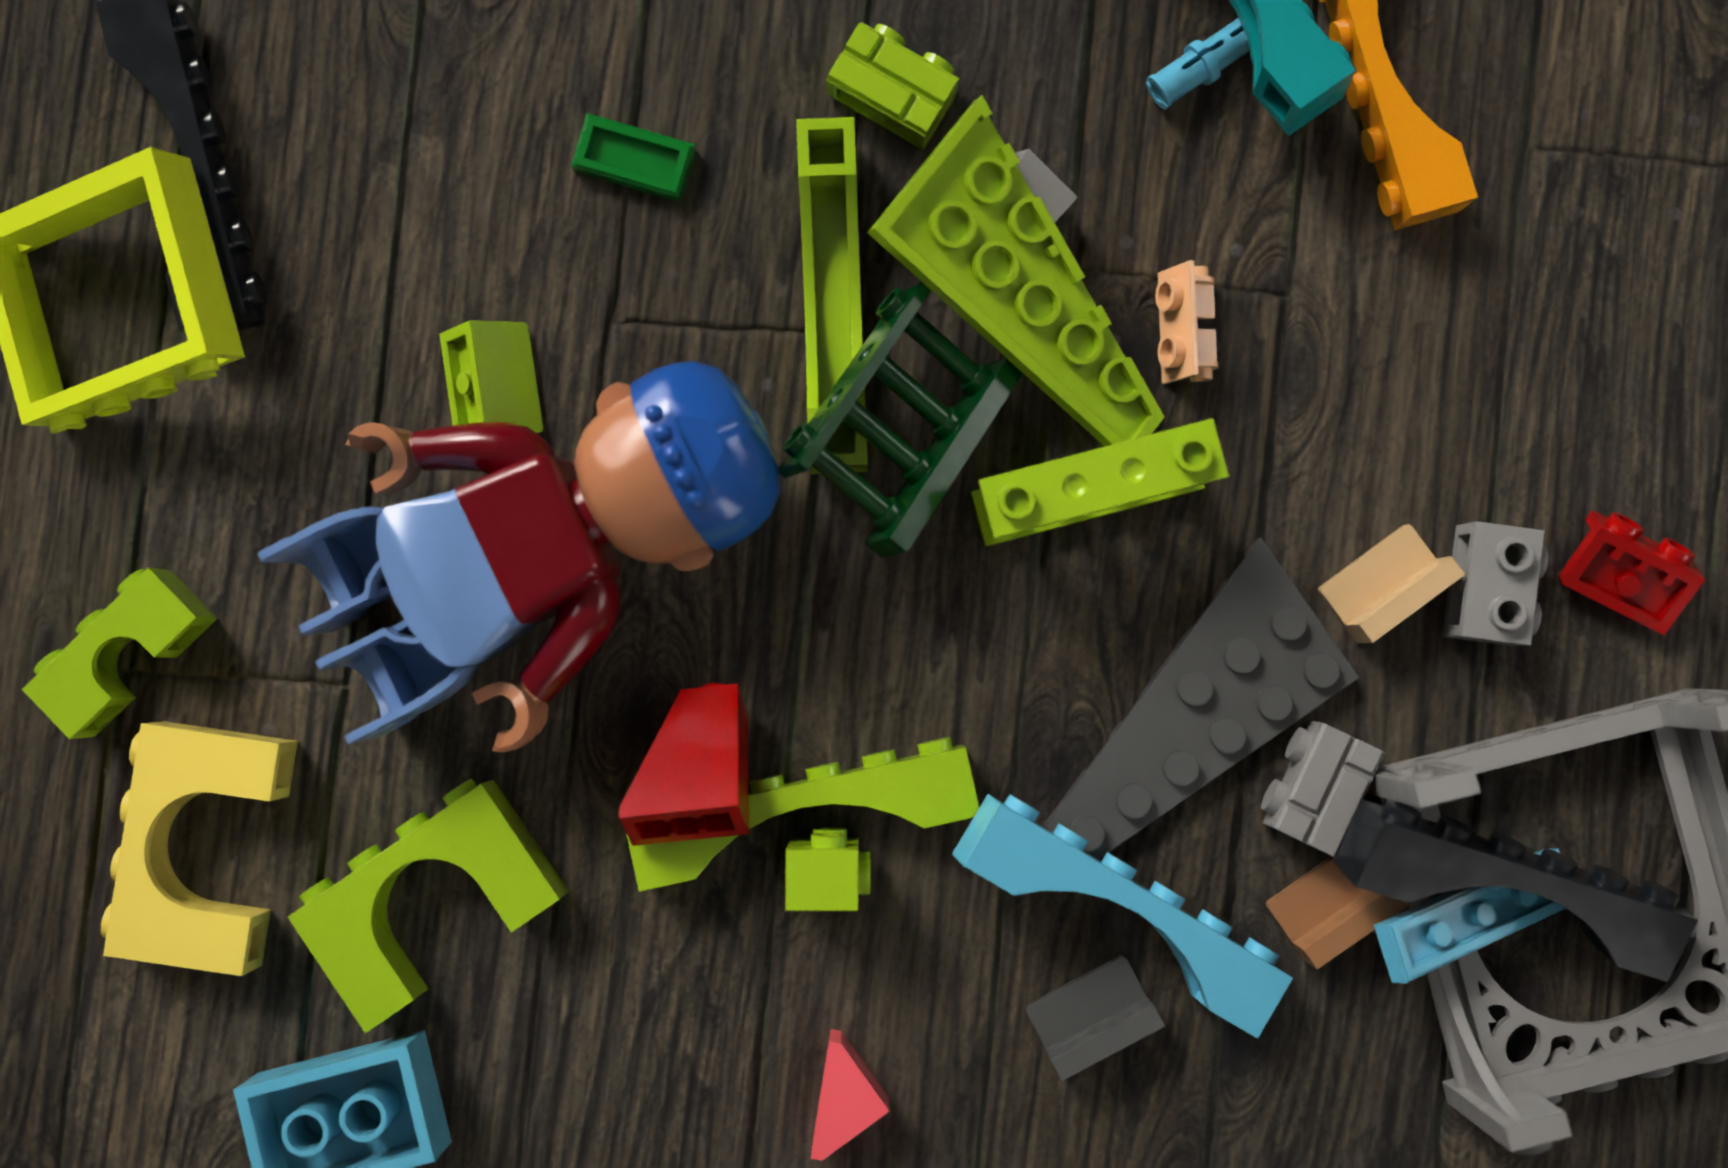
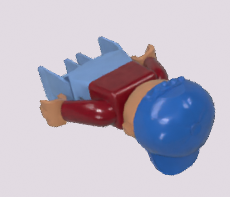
(657, 474)

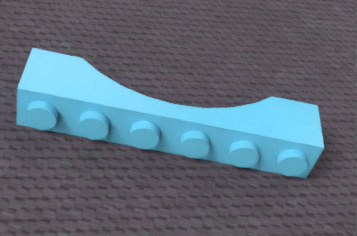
(1027, 858)

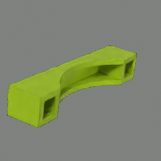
(830, 268)
(921, 788)

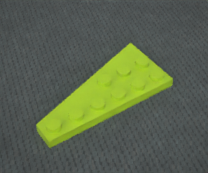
(1005, 269)

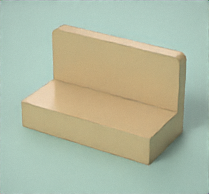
(1388, 584)

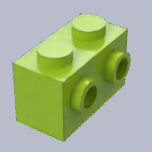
(826, 871)

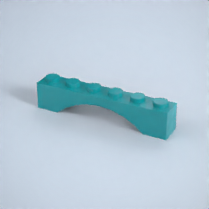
(1293, 61)

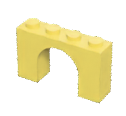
(150, 909)

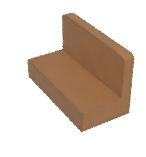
(1327, 913)

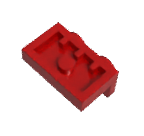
(1633, 572)

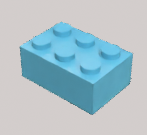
(347, 1109)

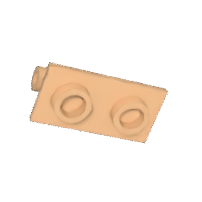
(1183, 298)

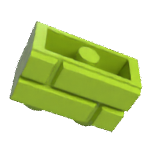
(893, 83)

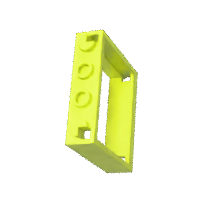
(193, 268)

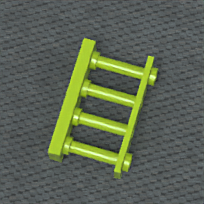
(1098, 482)

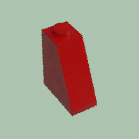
(694, 772)

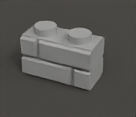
(1320, 786)

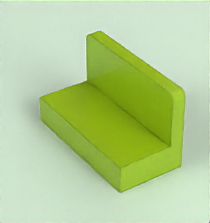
(491, 373)

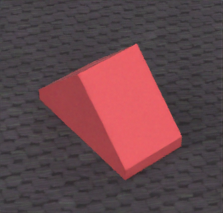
(848, 1098)

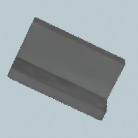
(1093, 1017)

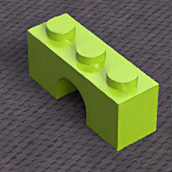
(81, 682)

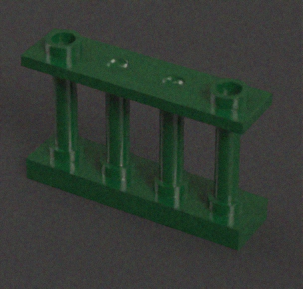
(955, 428)

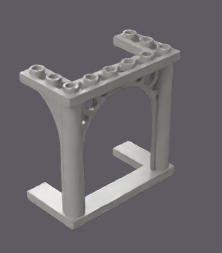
(1518, 1098)

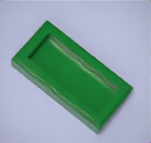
(633, 157)

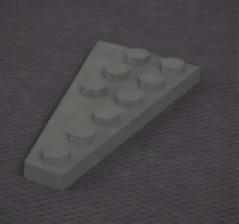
(1221, 694)

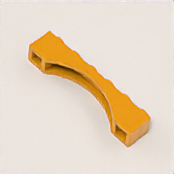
(1416, 161)

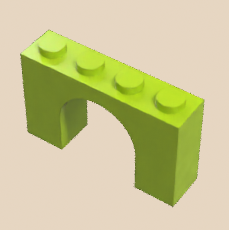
(349, 920)

